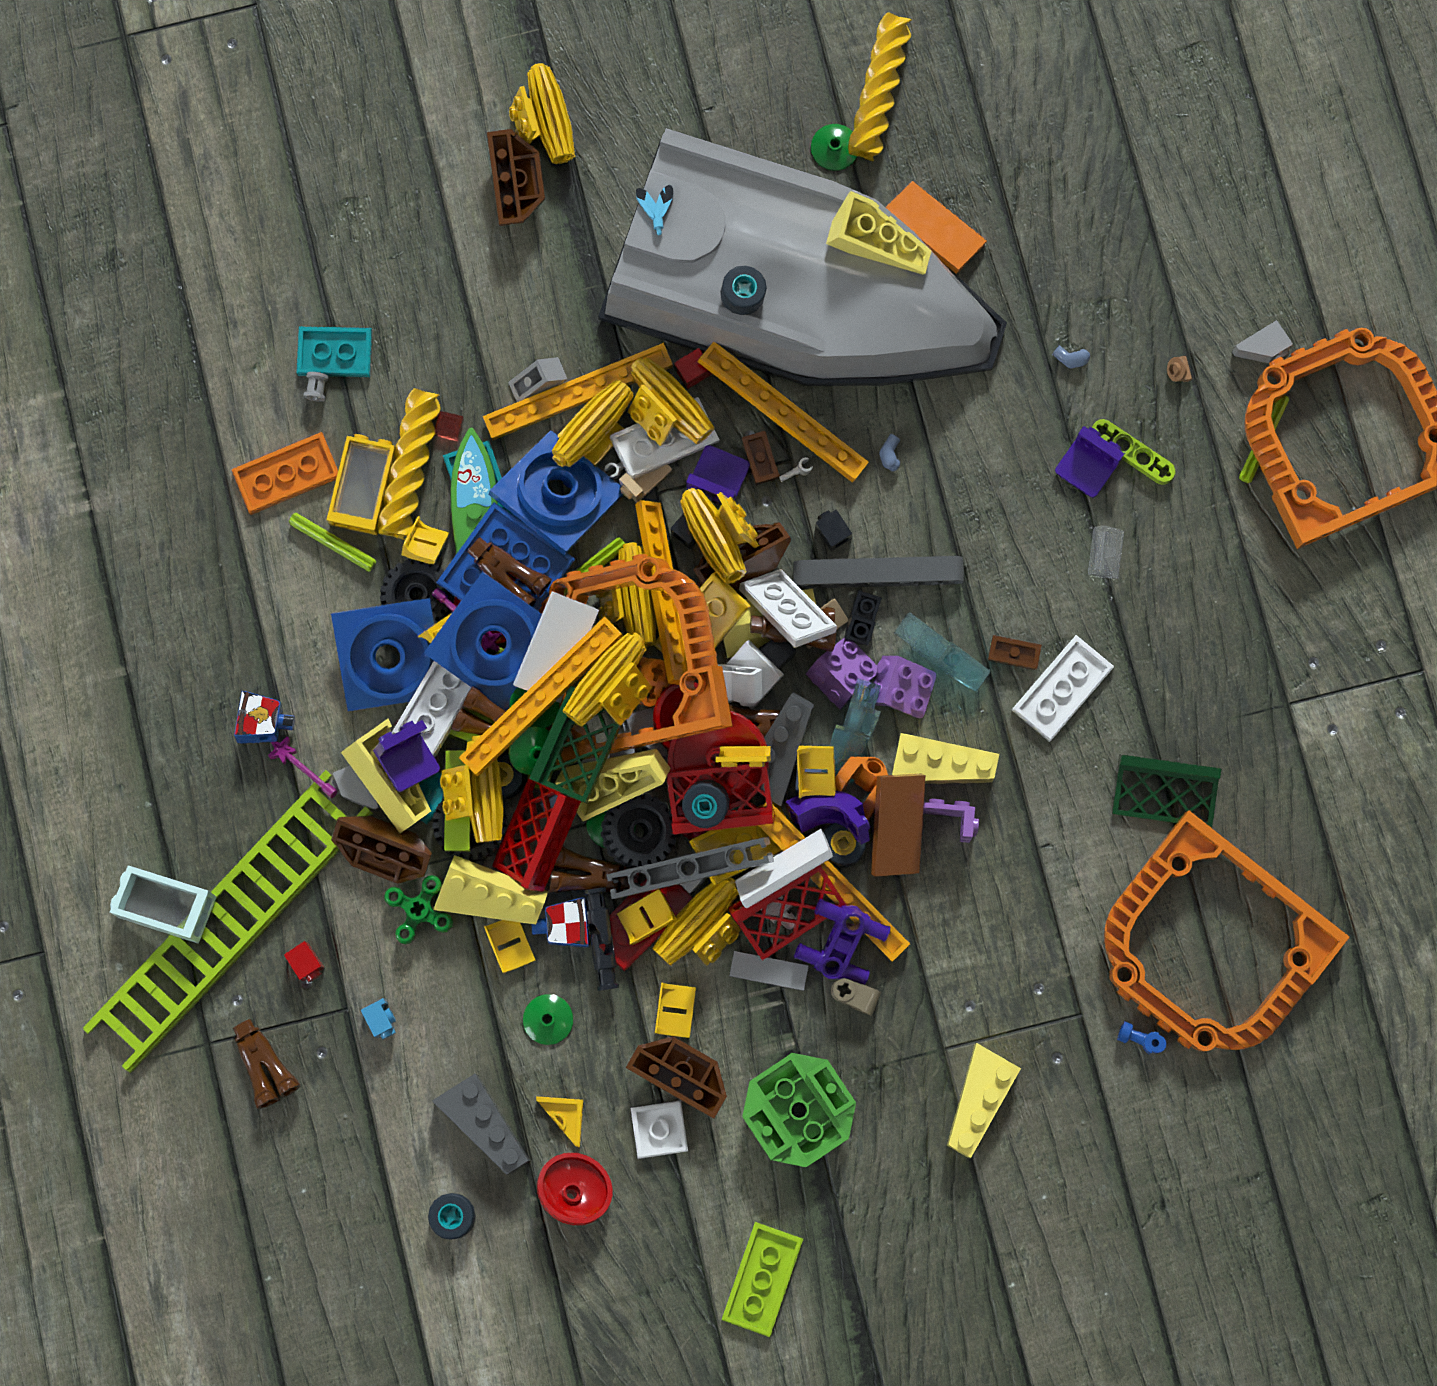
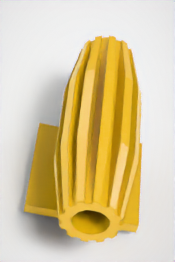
(544, 114)
(665, 404)
(591, 427)
(719, 532)
(630, 603)
(611, 684)
(475, 798)
(701, 926)

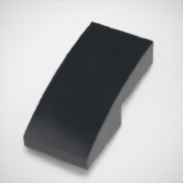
(862, 617)

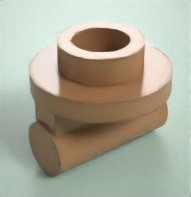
(1179, 369)

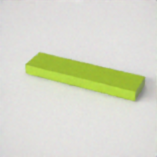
(458, 830)

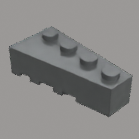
(785, 738)
(480, 1119)

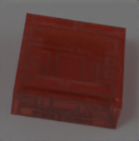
(448, 425)

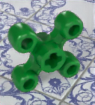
(409, 906)

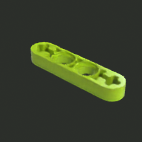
(1135, 448)

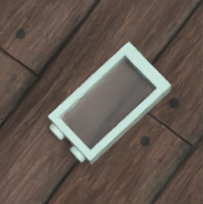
(162, 904)

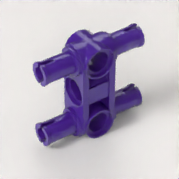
(842, 942)

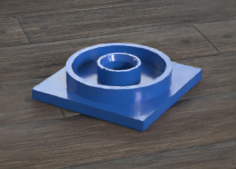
(552, 516)
(517, 540)
(359, 637)
(459, 646)

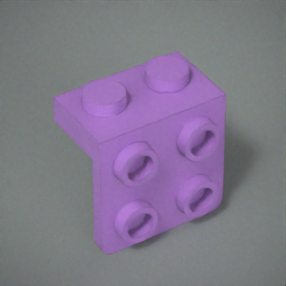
(839, 670)
(904, 685)
(961, 809)

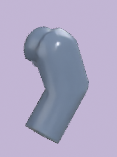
(1073, 359)
(888, 455)

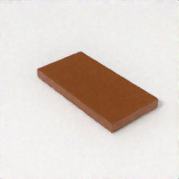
(898, 824)

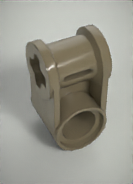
(859, 998)

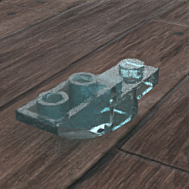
(941, 652)
(858, 725)

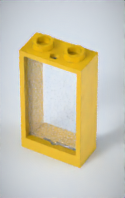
(361, 484)

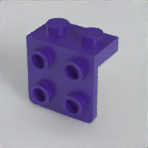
(1089, 461)
(718, 473)
(406, 756)

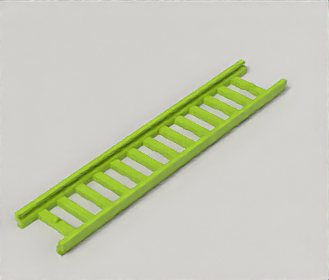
(246, 937)

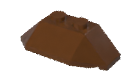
(515, 176)
(758, 561)
(381, 848)
(681, 1073)

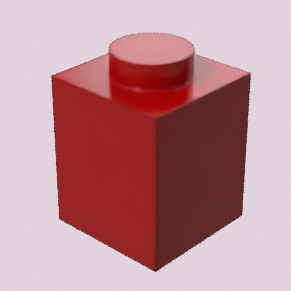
(690, 370)
(304, 962)

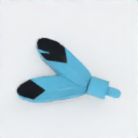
(657, 210)

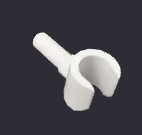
(619, 467)
(798, 470)

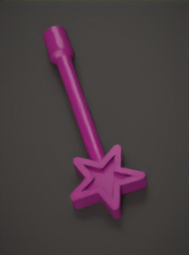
(488, 640)
(284, 752)

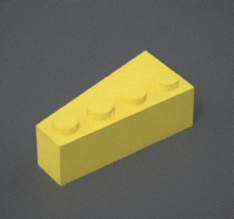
(943, 761)
(619, 780)
(401, 807)
(487, 893)
(982, 1094)

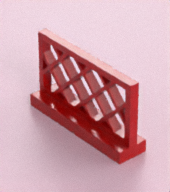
(734, 818)
(549, 840)
(741, 913)

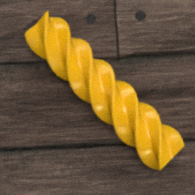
(879, 81)
(409, 455)

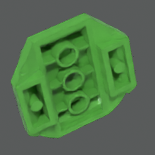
(802, 1081)

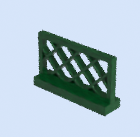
(556, 743)
(1165, 768)

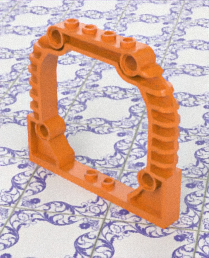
(1313, 518)
(701, 708)
(1315, 940)

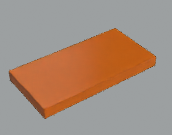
(937, 227)
(285, 473)

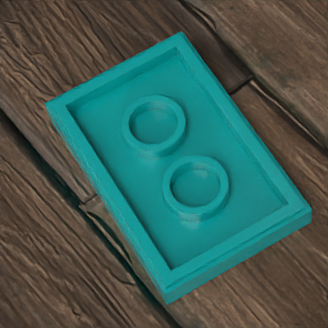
(334, 351)

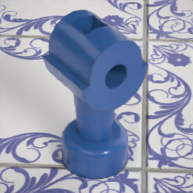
(1151, 1042)

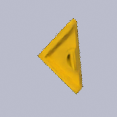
(566, 1114)

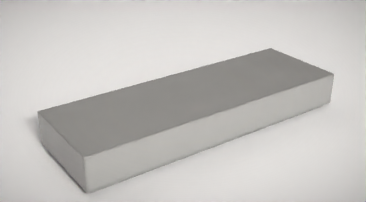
(769, 971)

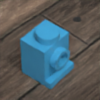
(379, 1020)

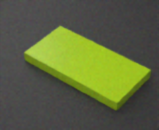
(762, 1279)

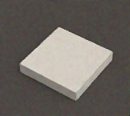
(751, 656)
(659, 1129)

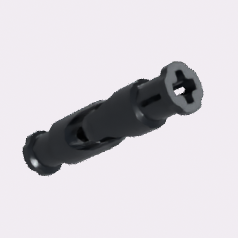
(600, 933)

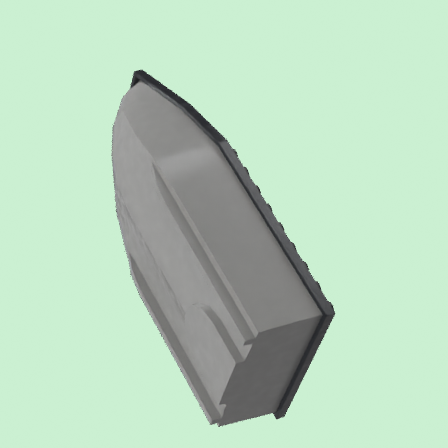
(823, 311)

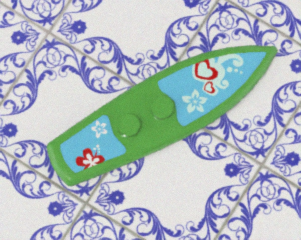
(470, 487)

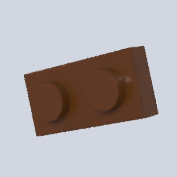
(760, 457)
(1014, 652)

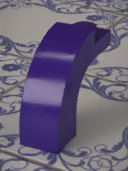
(823, 809)

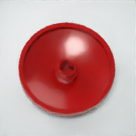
(703, 748)

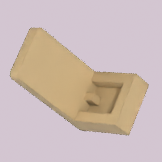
(641, 486)

